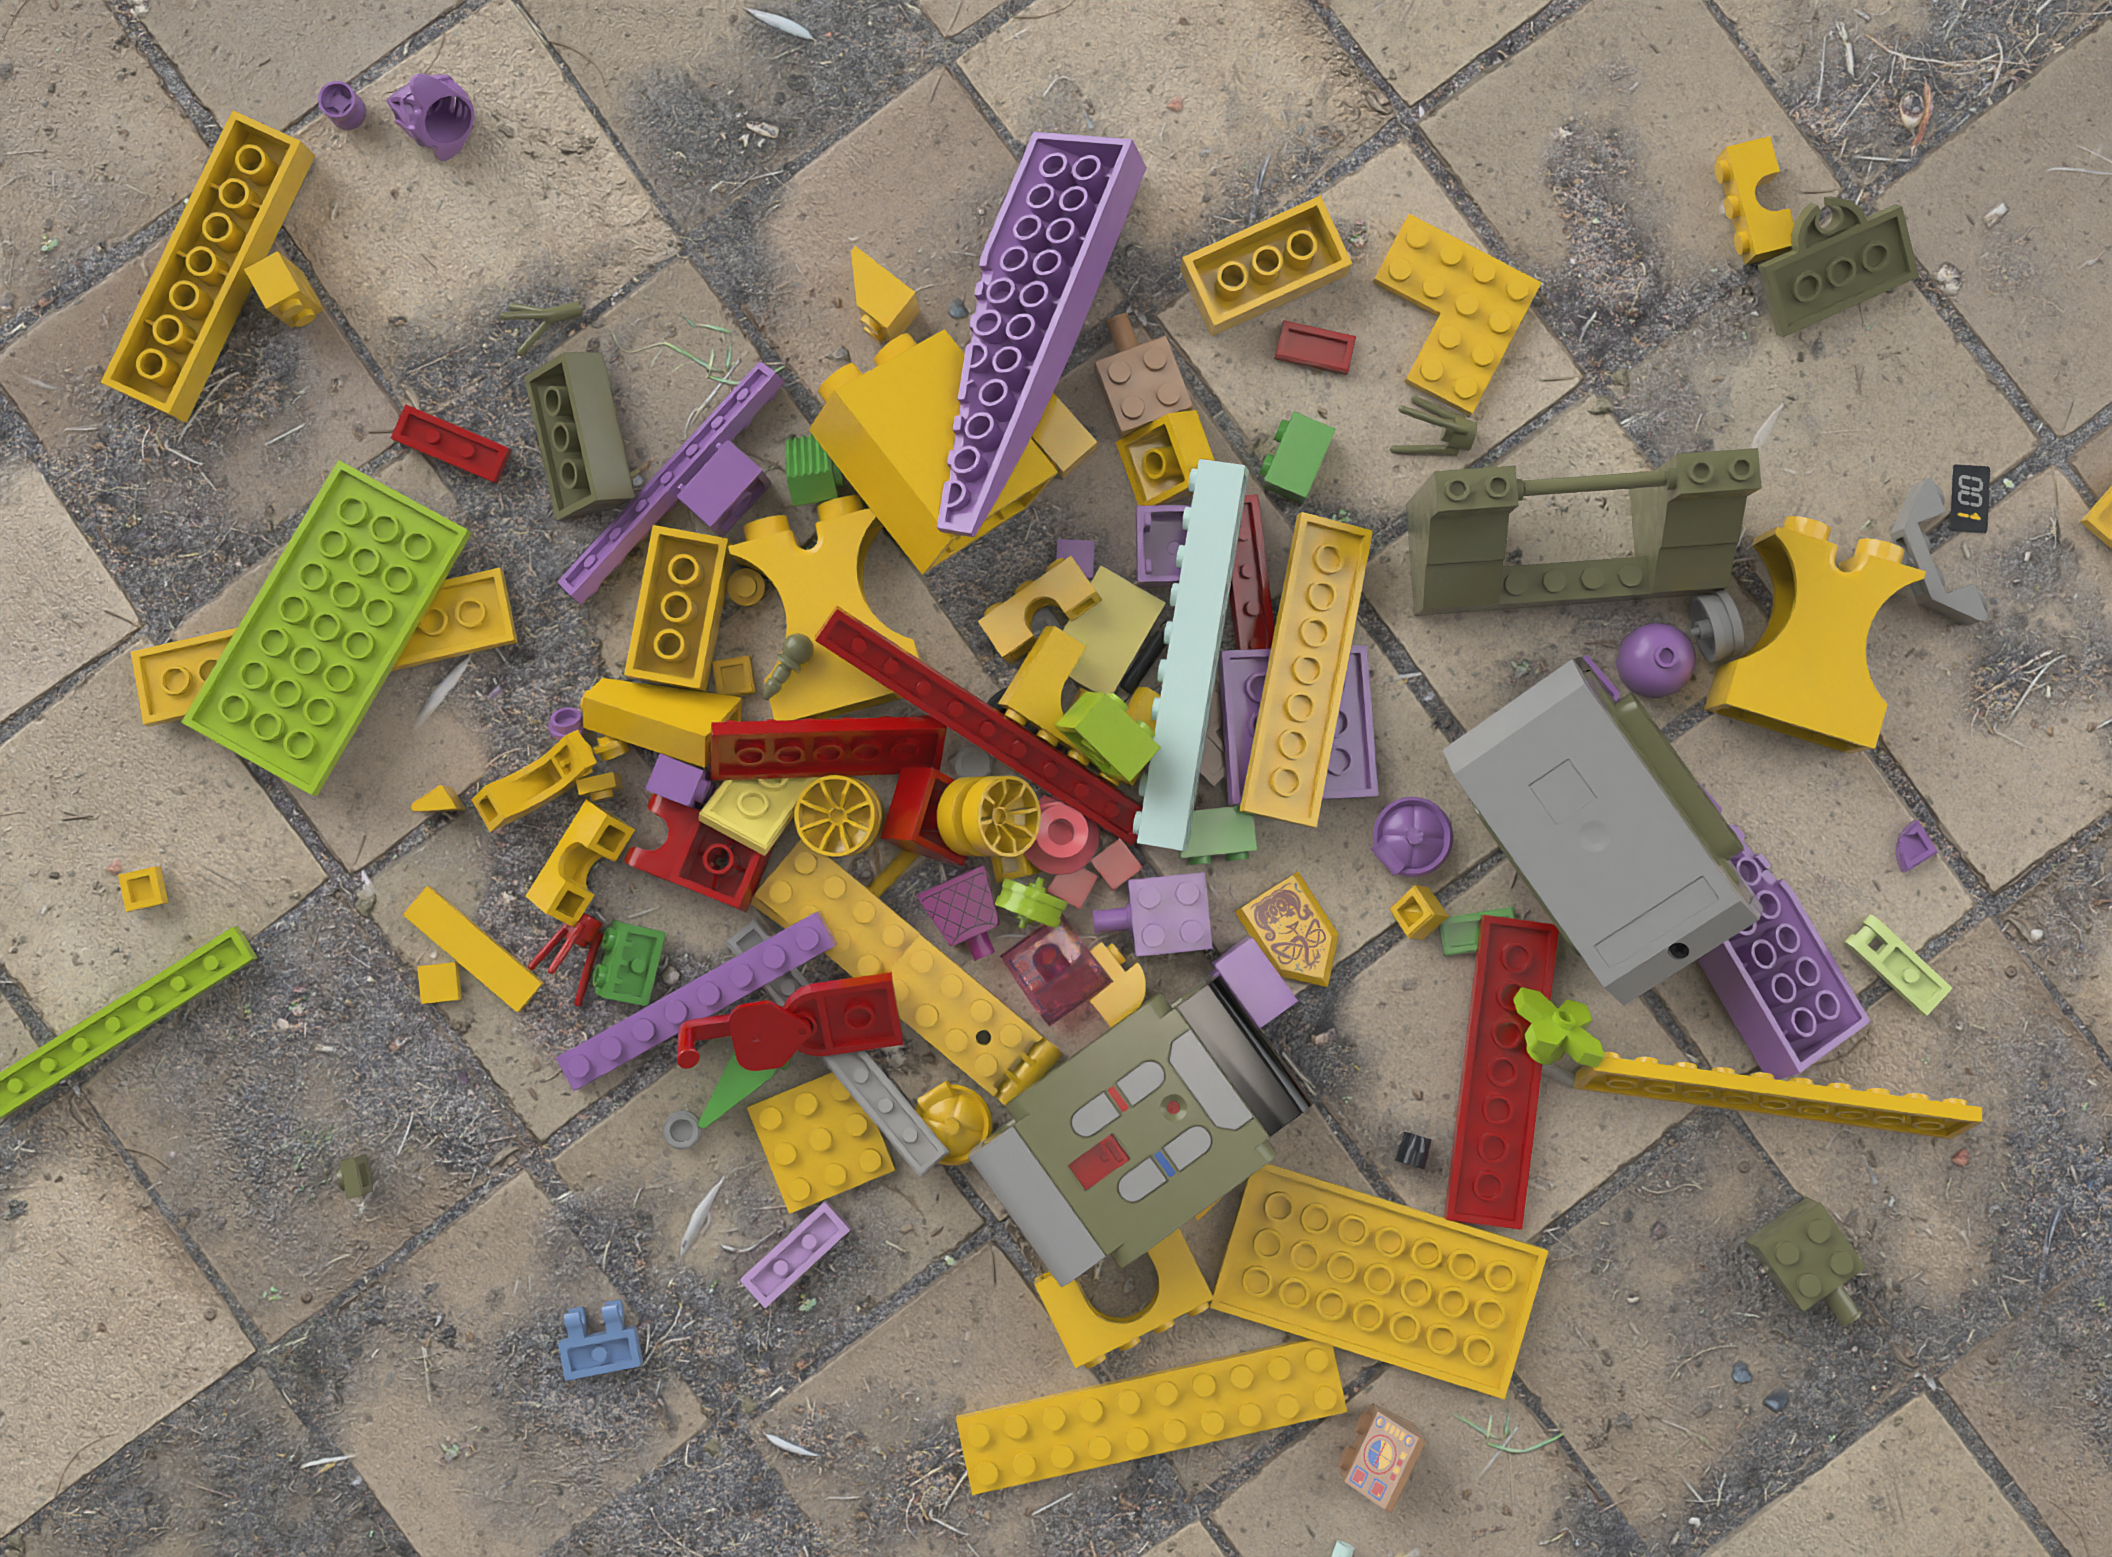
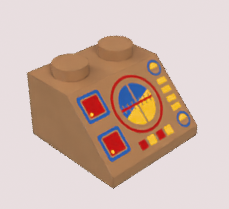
(1381, 1456)

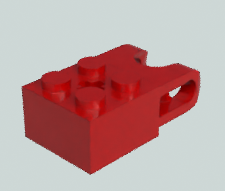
(691, 857)

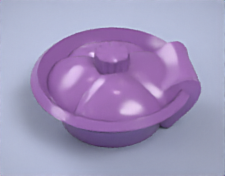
(1412, 837)

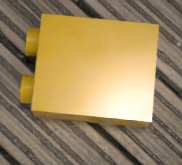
(894, 442)

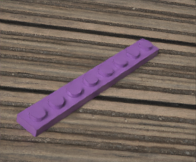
(661, 491)
(696, 1000)

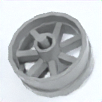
(1716, 626)

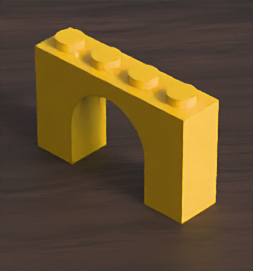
(1038, 686)
(1092, 1334)

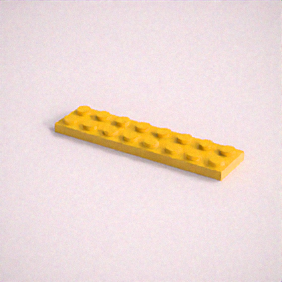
(1306, 671)

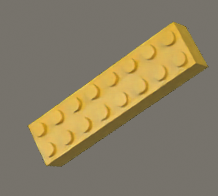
(202, 272)

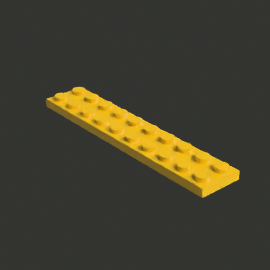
(463, 618)
(1782, 1098)
(1150, 1414)

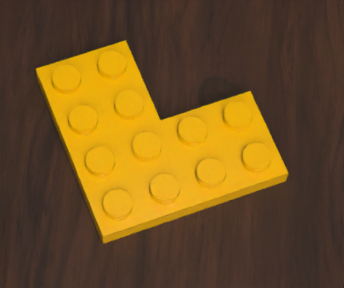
(1475, 303)

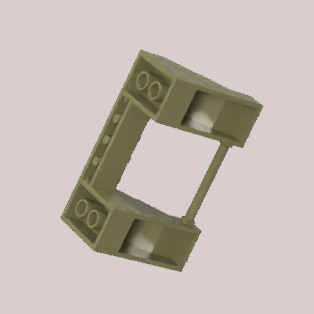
(1682, 524)

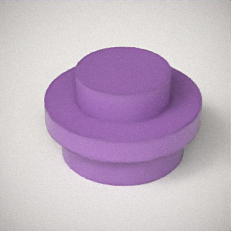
(565, 721)

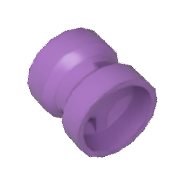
(335, 99)

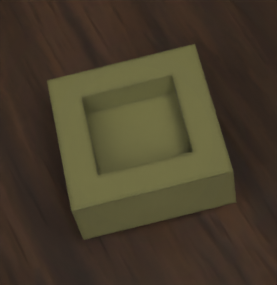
(355, 1176)

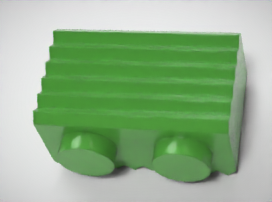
(810, 472)

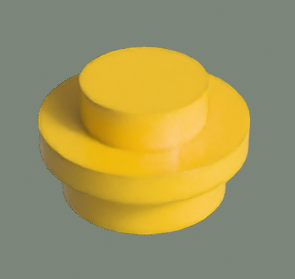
(746, 587)
(610, 747)

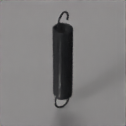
(1143, 663)

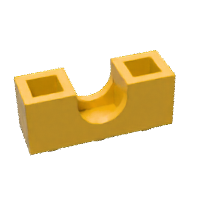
(1758, 231)
(1011, 622)
(561, 884)

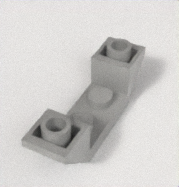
(1923, 503)

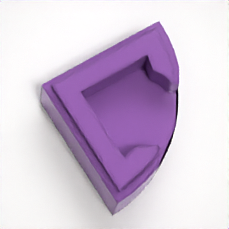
(1913, 846)

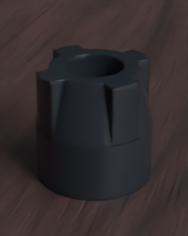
(1413, 1150)

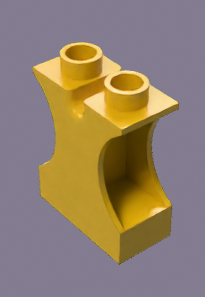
(810, 589)
(1811, 661)

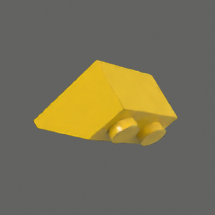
(882, 299)
(1162, 457)

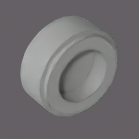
(973, 761)
(681, 1129)

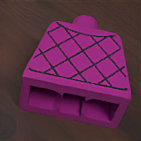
(964, 910)

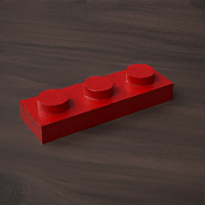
(451, 444)

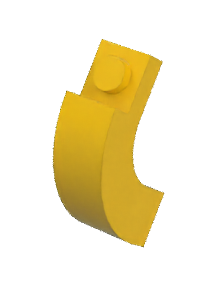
(536, 783)

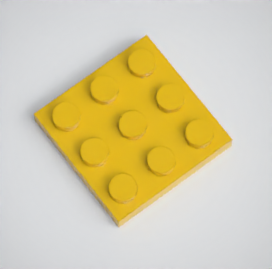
(819, 1141)

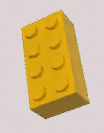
(1265, 266)
(679, 609)

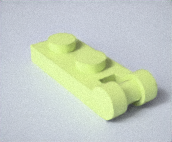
(1899, 966)

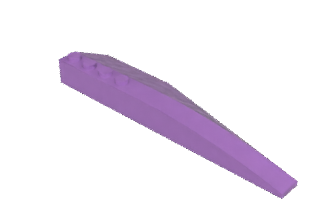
(1032, 305)
(1778, 972)

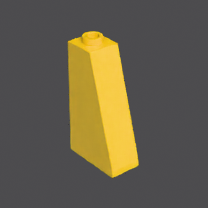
(658, 717)

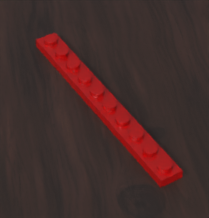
(979, 722)

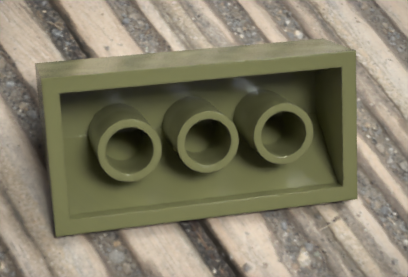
(579, 435)

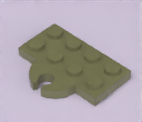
(1837, 263)

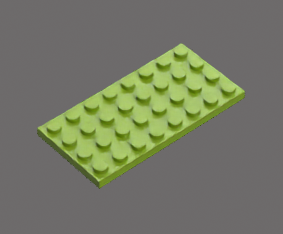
(326, 628)

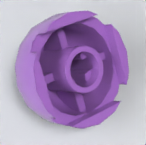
(1656, 660)

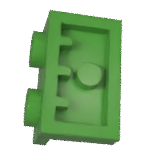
(628, 963)

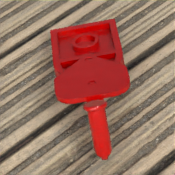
(844, 1018)

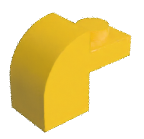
(1125, 990)

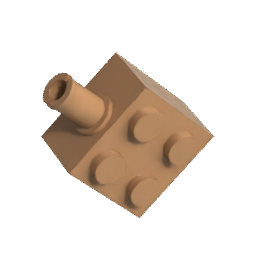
(1139, 379)

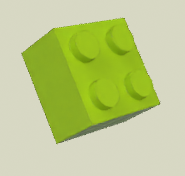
(1109, 735)

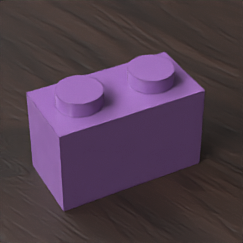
(681, 782)

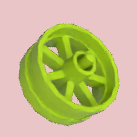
(1031, 903)

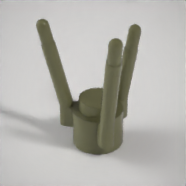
(1455, 431)

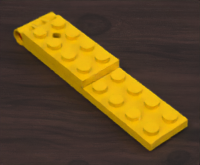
(929, 986)

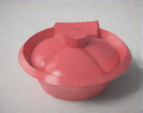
(1064, 838)

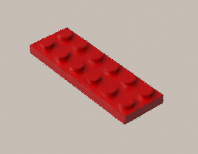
(824, 747)

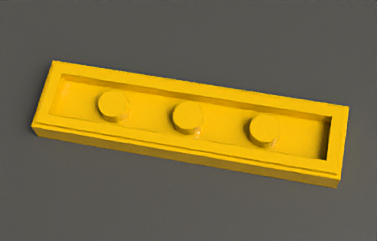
(473, 948)

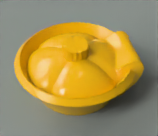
(957, 1119)

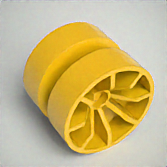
(839, 816)
(989, 816)

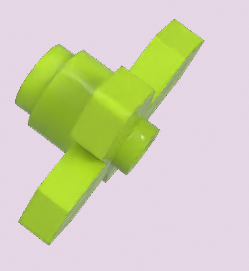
(1557, 1029)

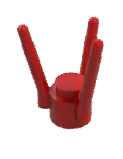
(584, 931)

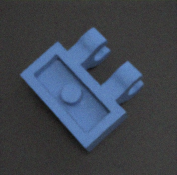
(600, 1351)

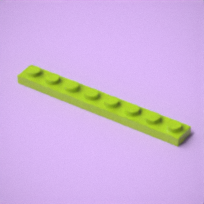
(123, 1019)

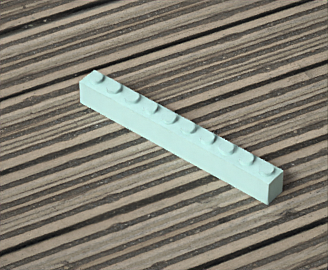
(1192, 653)

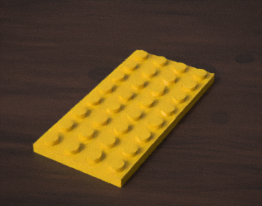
(1379, 1279)

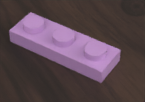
(795, 1254)

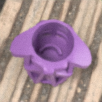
(428, 113)

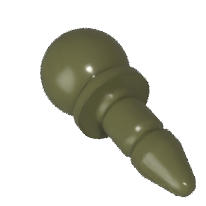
(796, 650)

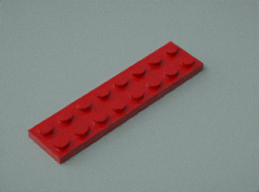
(1499, 1076)

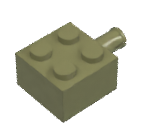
(1809, 1259)

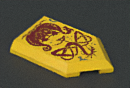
(1292, 931)

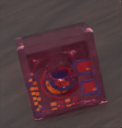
(1055, 970)

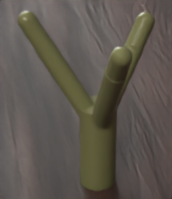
(550, 315)

